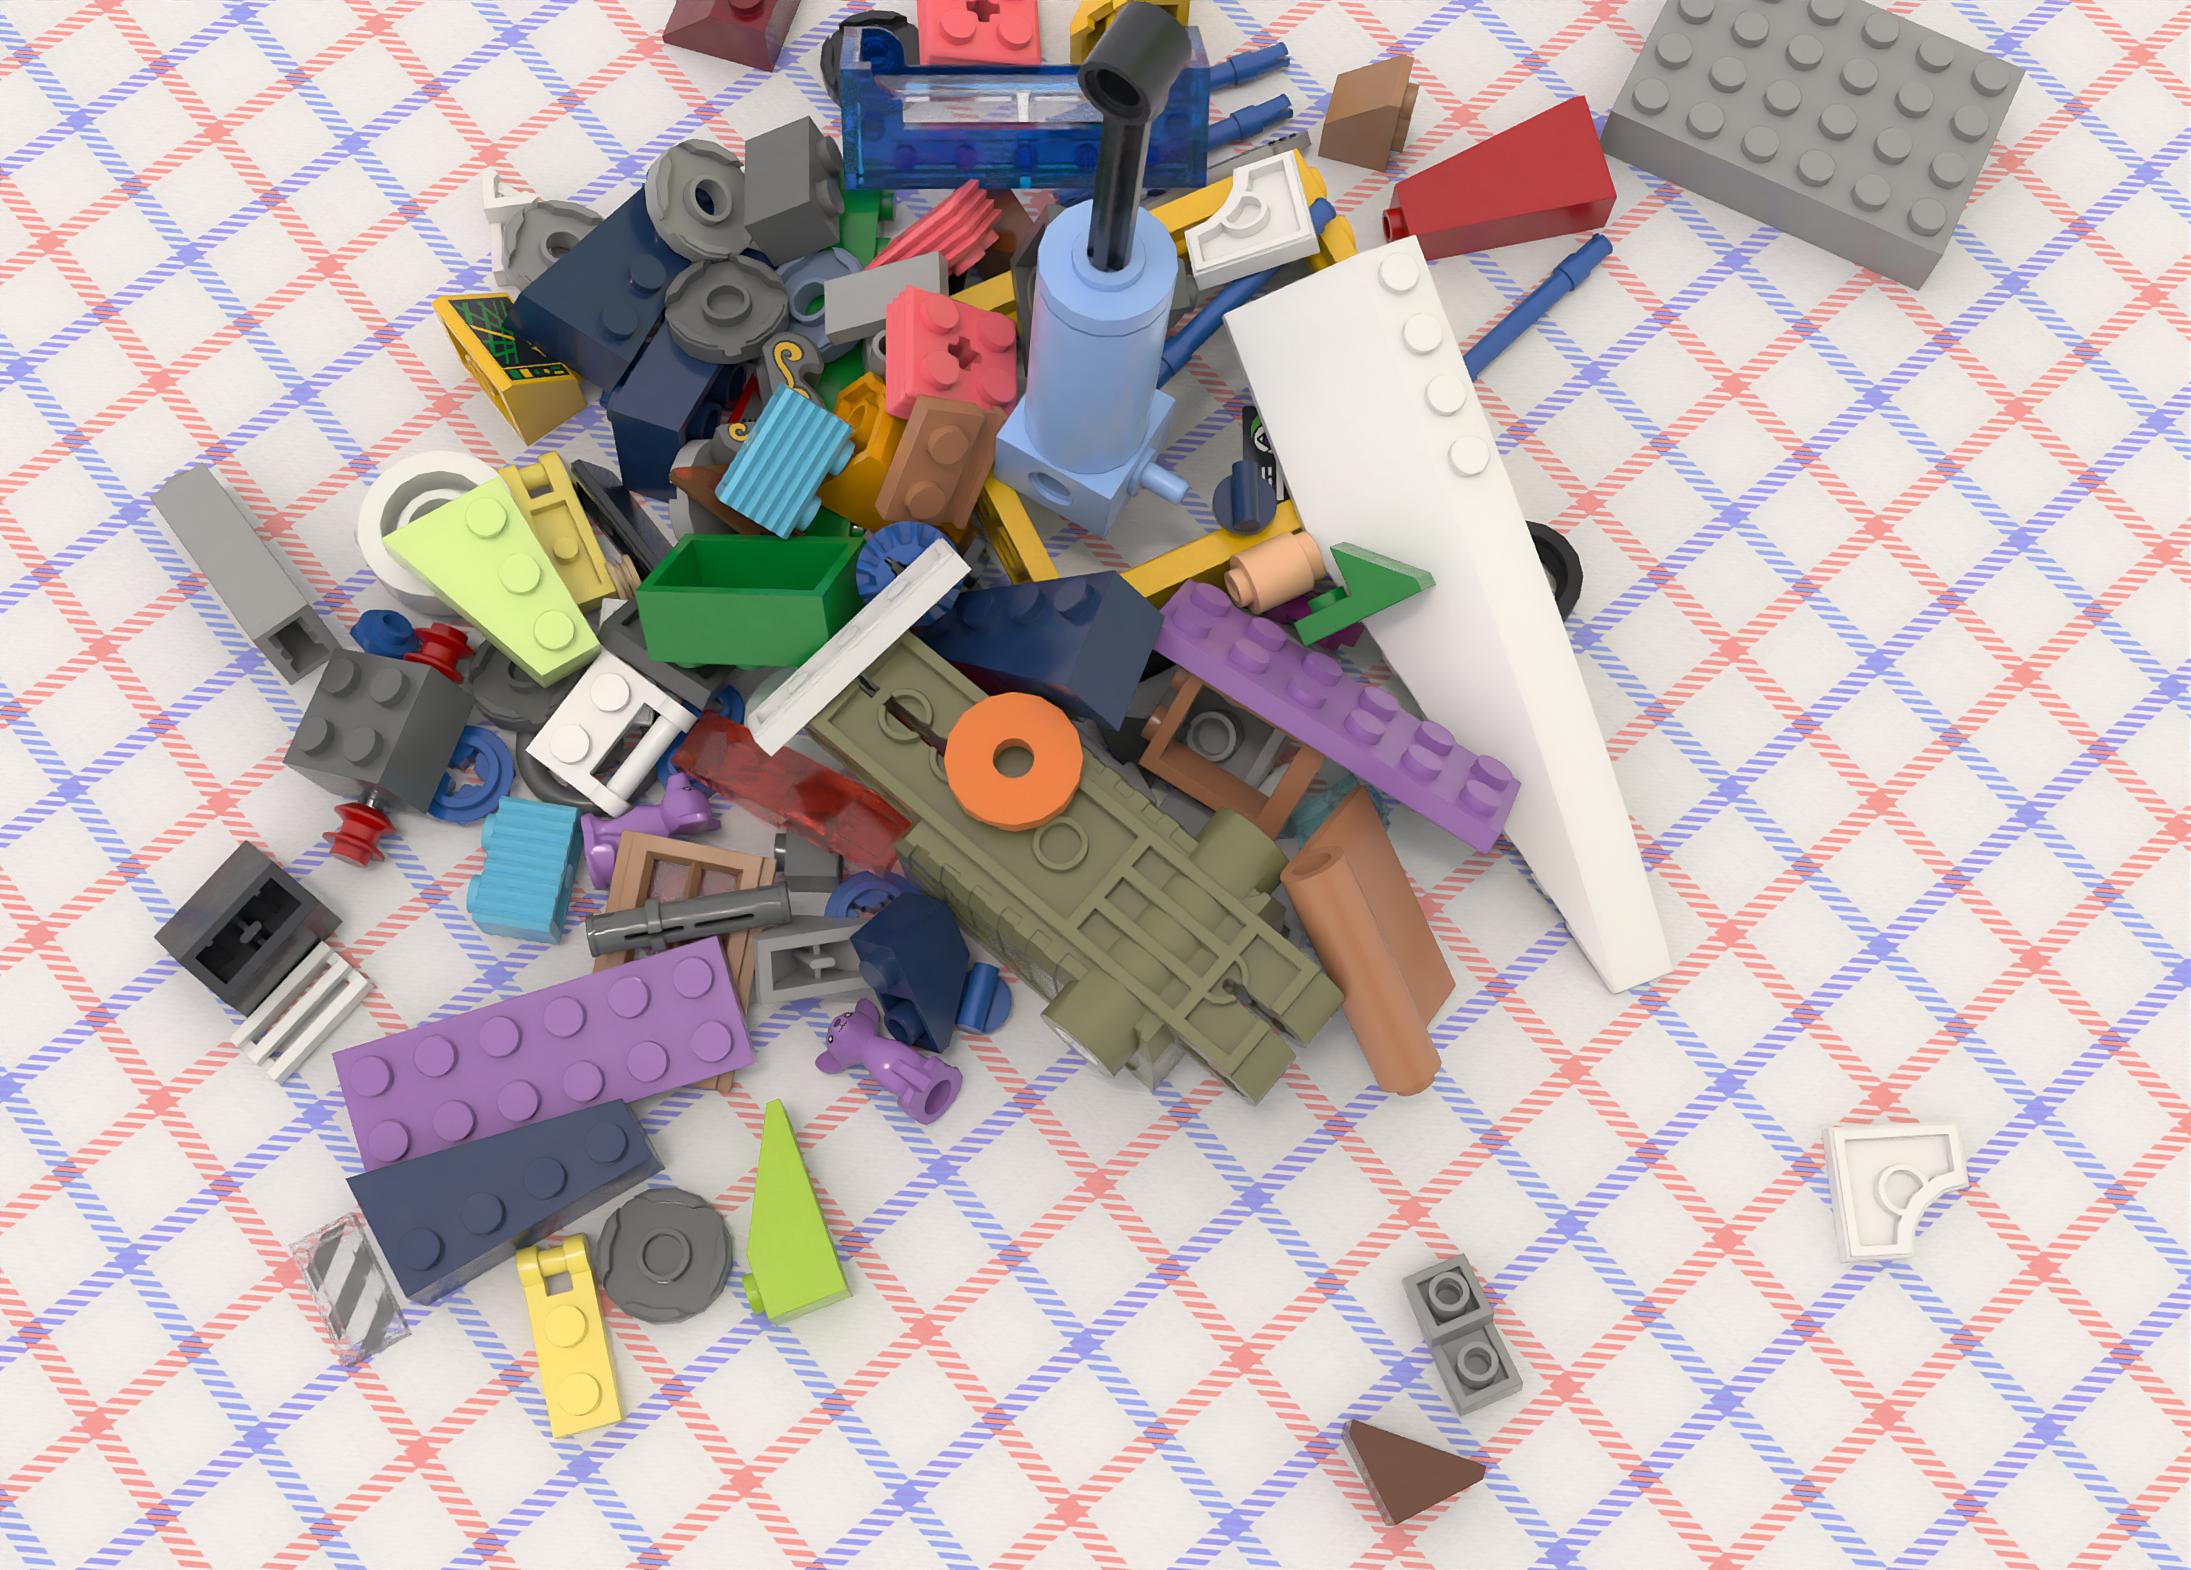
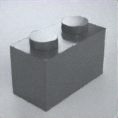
(792, 191)

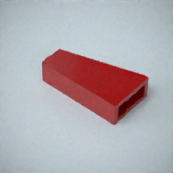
(1509, 189)

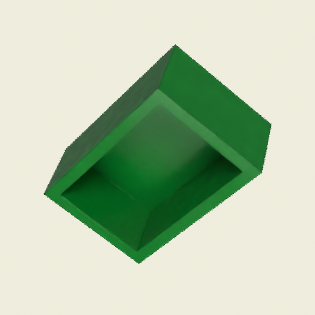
(749, 599)

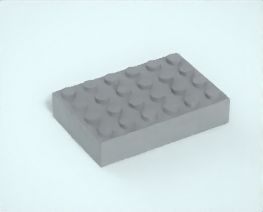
(1817, 122)

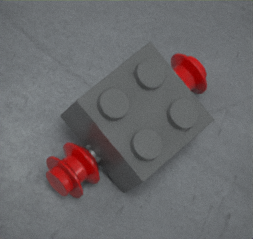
(383, 735)

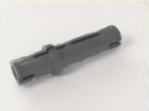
(687, 919)

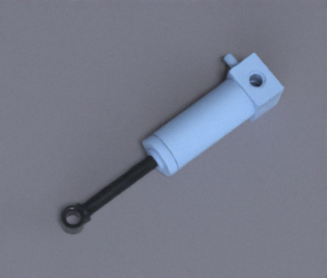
(1103, 303)

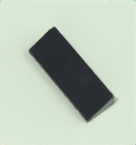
(619, 516)

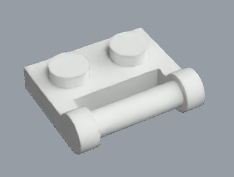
(594, 722)

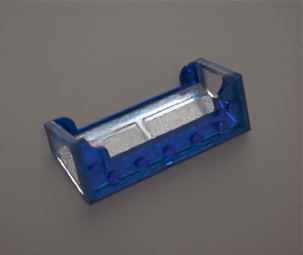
(999, 123)

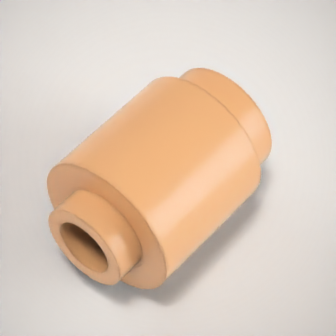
(1274, 571)

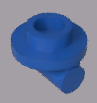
(385, 634)
(983, 1001)

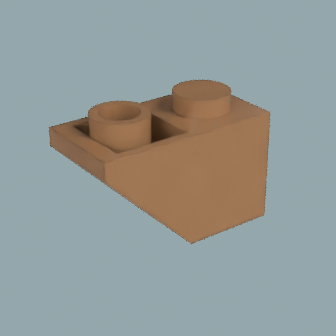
(1370, 114)

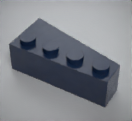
(602, 294)
(668, 405)
(1057, 639)
(481, 1201)

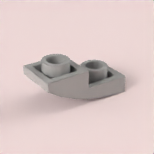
(1462, 1334)

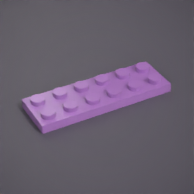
(1337, 715)
(547, 1054)

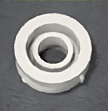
(400, 497)

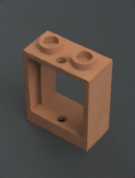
(1212, 783)

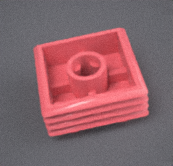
(978, 32)
(956, 227)
(948, 353)

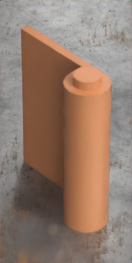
(1372, 941)

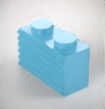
(786, 462)
(527, 870)

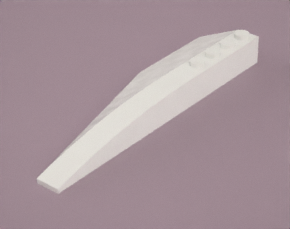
(1399, 460)

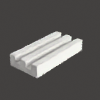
(284, 996)

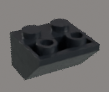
(246, 929)

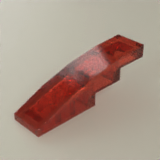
(793, 793)

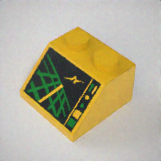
(518, 378)

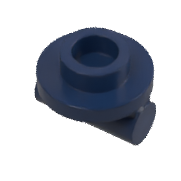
(1244, 501)

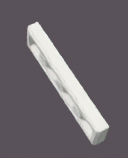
(856, 646)

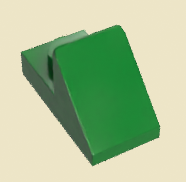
(1373, 584)

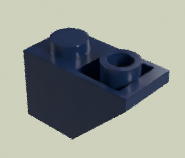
(916, 968)

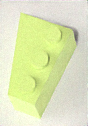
(499, 579)

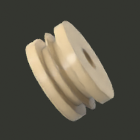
(623, 577)

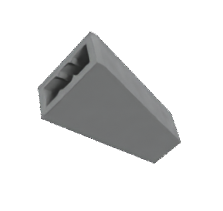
(245, 573)

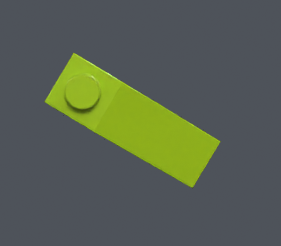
(788, 1235)

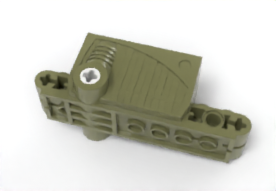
(1103, 908)

